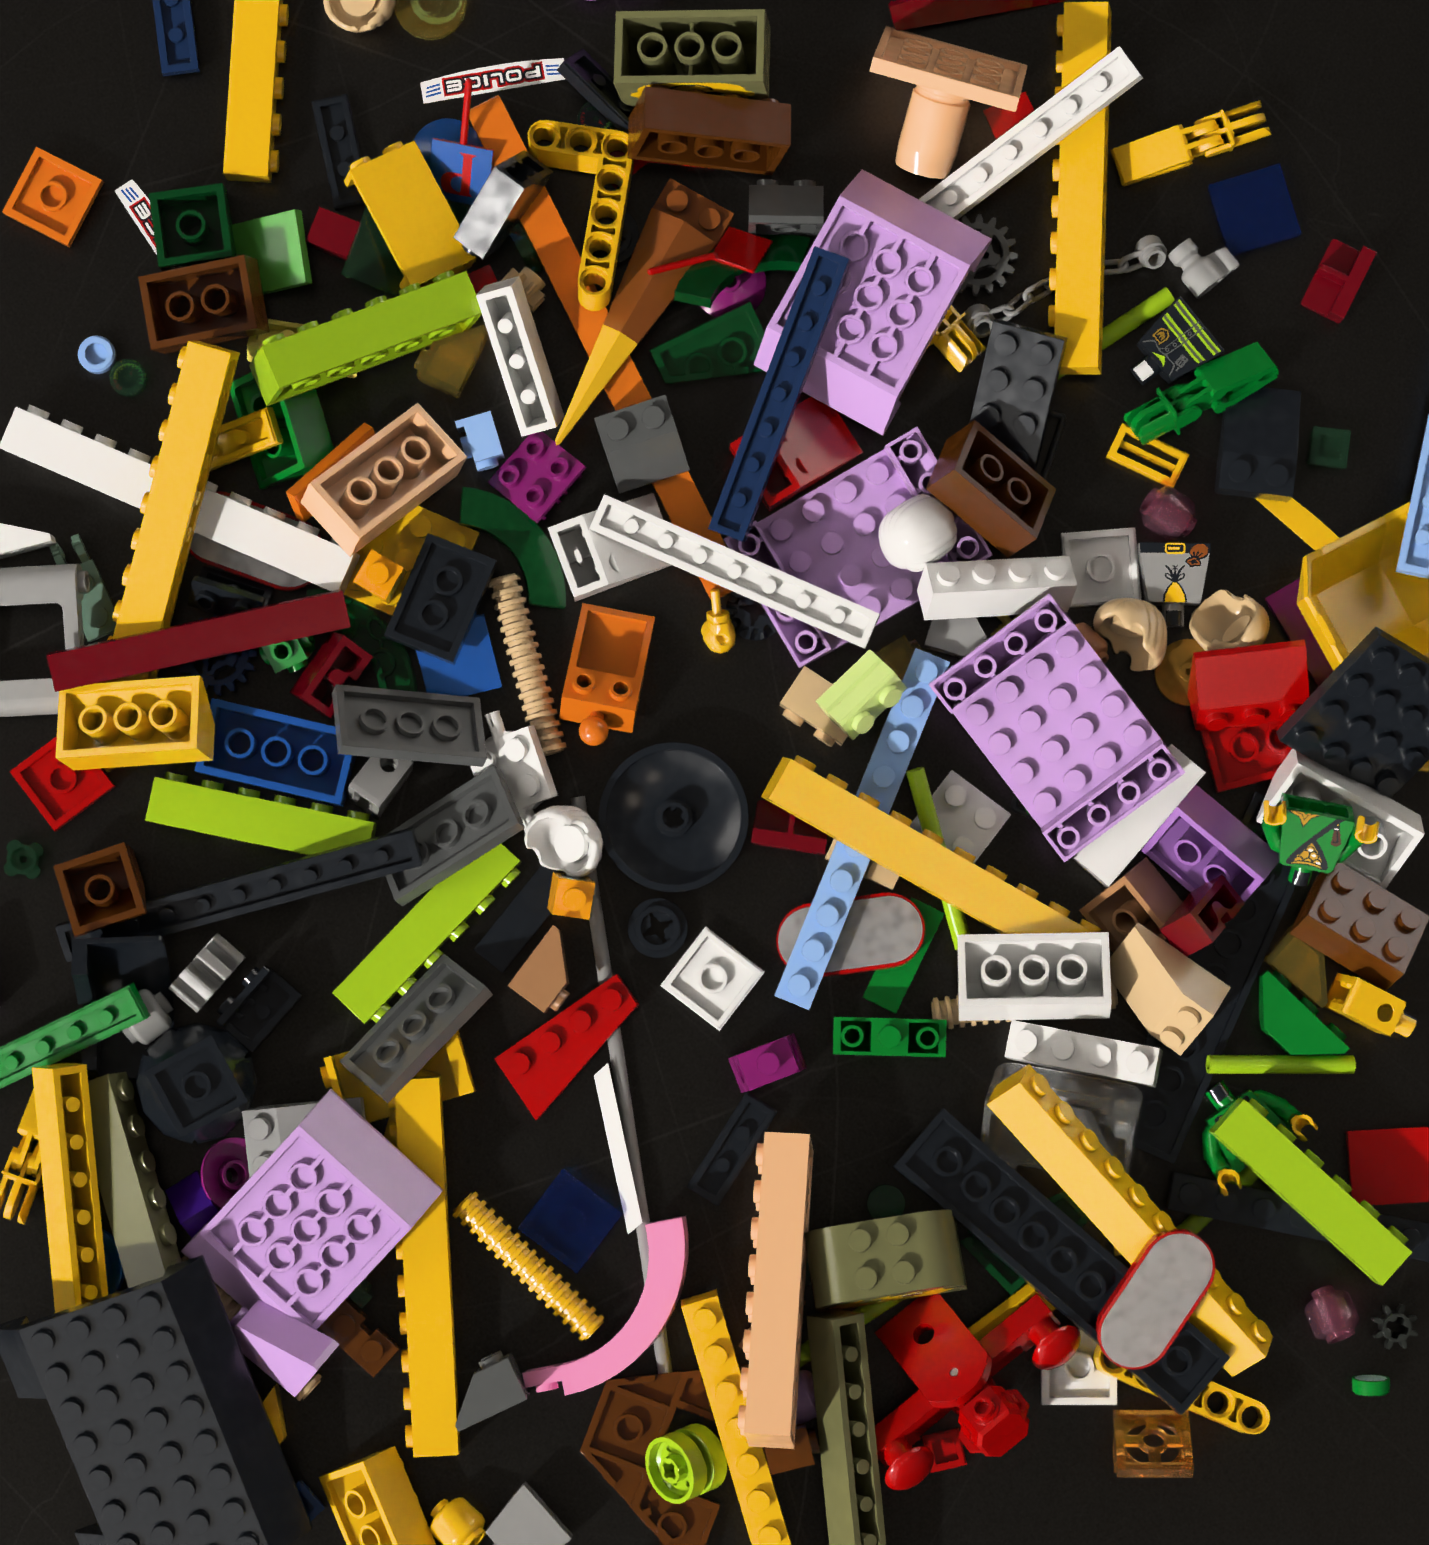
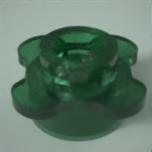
(16, 851)

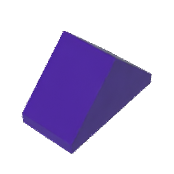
(191, 1203)

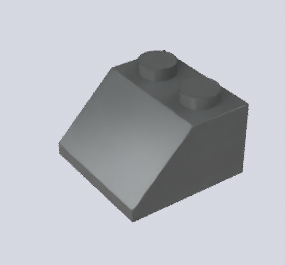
(786, 208)
(642, 444)
(492, 1389)

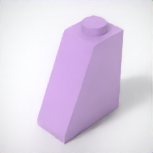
(281, 1345)

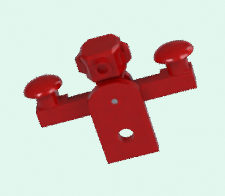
(958, 1376)

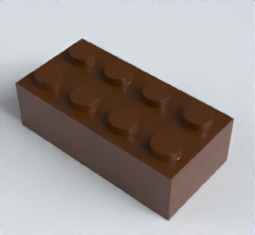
(709, 130)

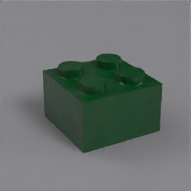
(192, 226)

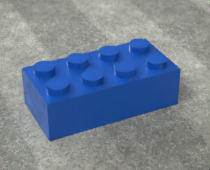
(278, 753)

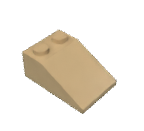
(1165, 988)

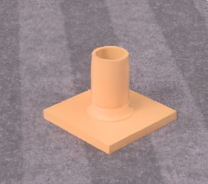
(940, 103)

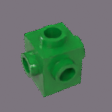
(288, 654)

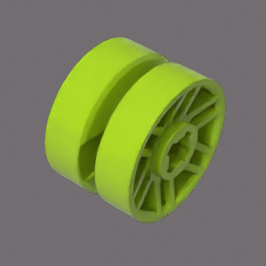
(686, 1463)

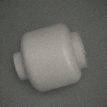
(156, 1024)

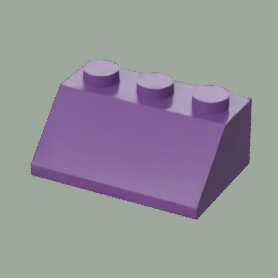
(1208, 841)

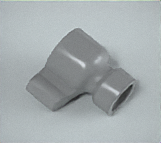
(1204, 272)

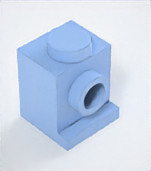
(481, 440)

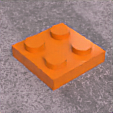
(53, 197)

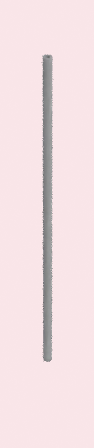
(623, 1096)

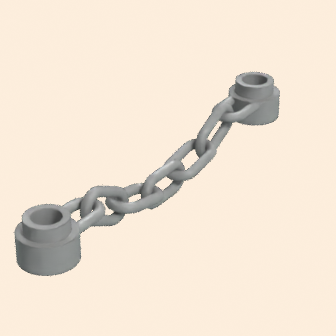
(979, 318)

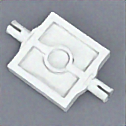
(521, 763)

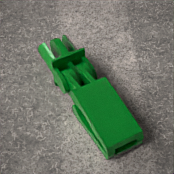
(1216, 386)

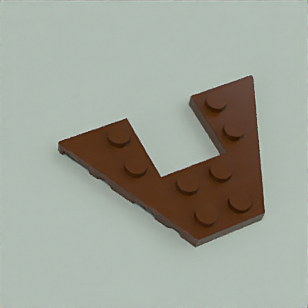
(624, 1424)

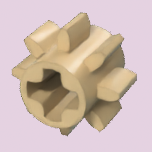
(532, 286)

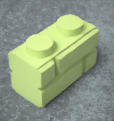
(861, 695)

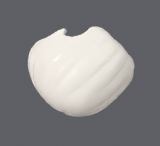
(917, 533)
(565, 840)

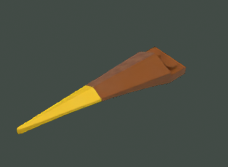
(677, 228)

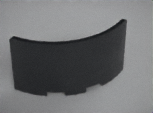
(106, 966)

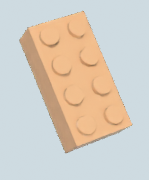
(383, 479)

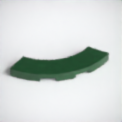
(707, 279)
(523, 538)
(389, 658)

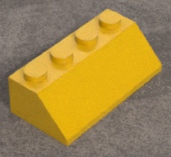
(135, 723)
(376, 1502)

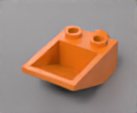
(606, 671)

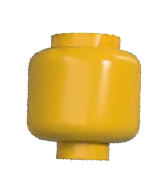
(457, 1523)

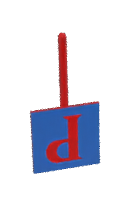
(458, 166)

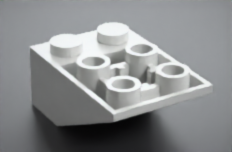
(596, 561)

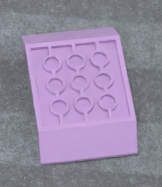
(892, 300)
(835, 543)
(1057, 727)
(315, 1216)

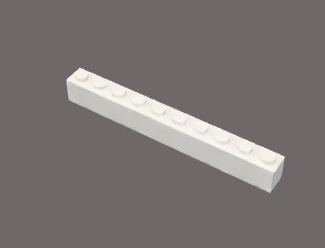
(220, 518)

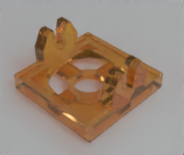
(1127, 1466)

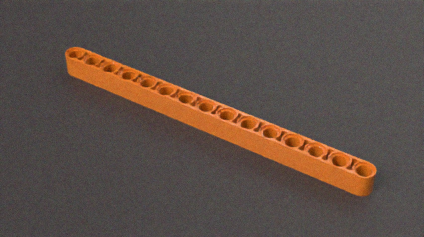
(562, 267)

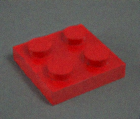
(56, 788)

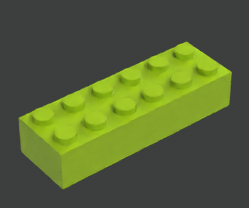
(364, 337)

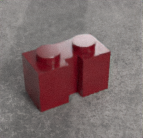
(332, 665)
(1202, 916)

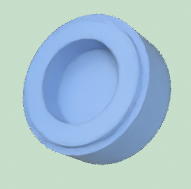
(97, 354)

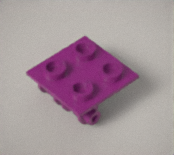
(537, 475)

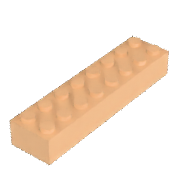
(779, 1290)

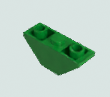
(1294, 1022)
(889, 1037)

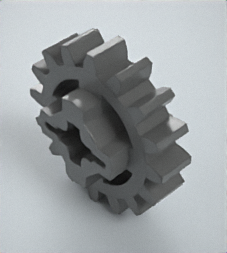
(993, 261)

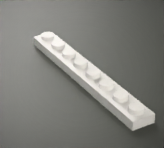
(1034, 135)
(734, 571)

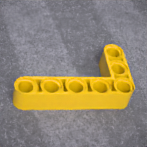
(603, 202)
(1233, 1402)

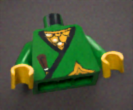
(1313, 835)
(1223, 1162)

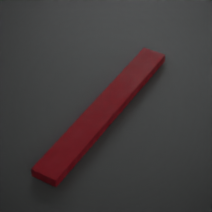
(198, 640)

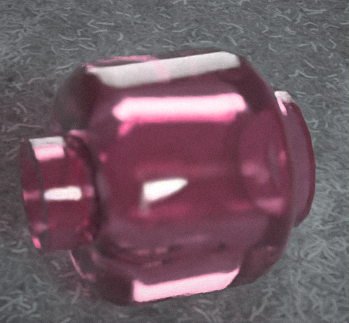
(1168, 513)
(1331, 1314)

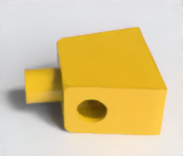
(1369, 1006)

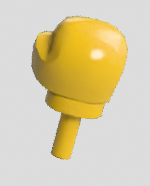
(718, 629)

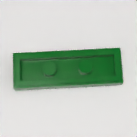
(890, 985)

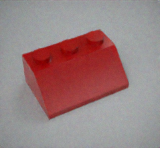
(1247, 685)

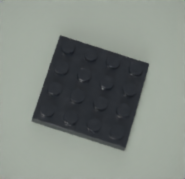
(1368, 715)

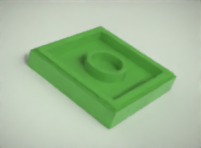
(278, 246)

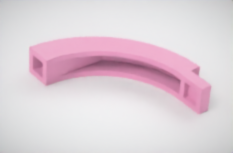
(663, 1286)

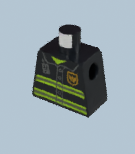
(1175, 346)

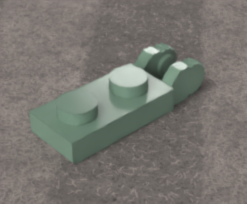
(97, 604)

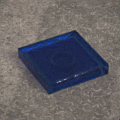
(1254, 210)
(570, 1220)

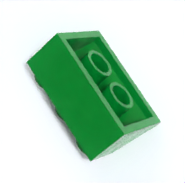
(301, 427)

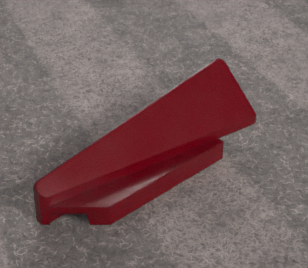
(919, 13)

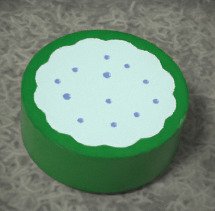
(1370, 1385)

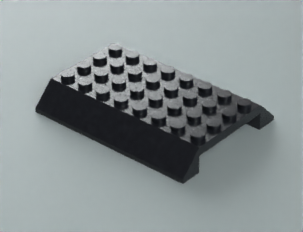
(160, 1416)

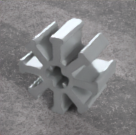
(207, 972)

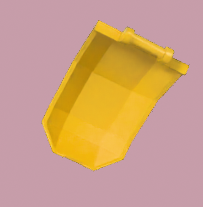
(1356, 587)

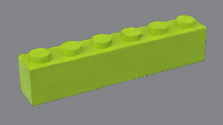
(253, 819)
(423, 931)
(1310, 1191)

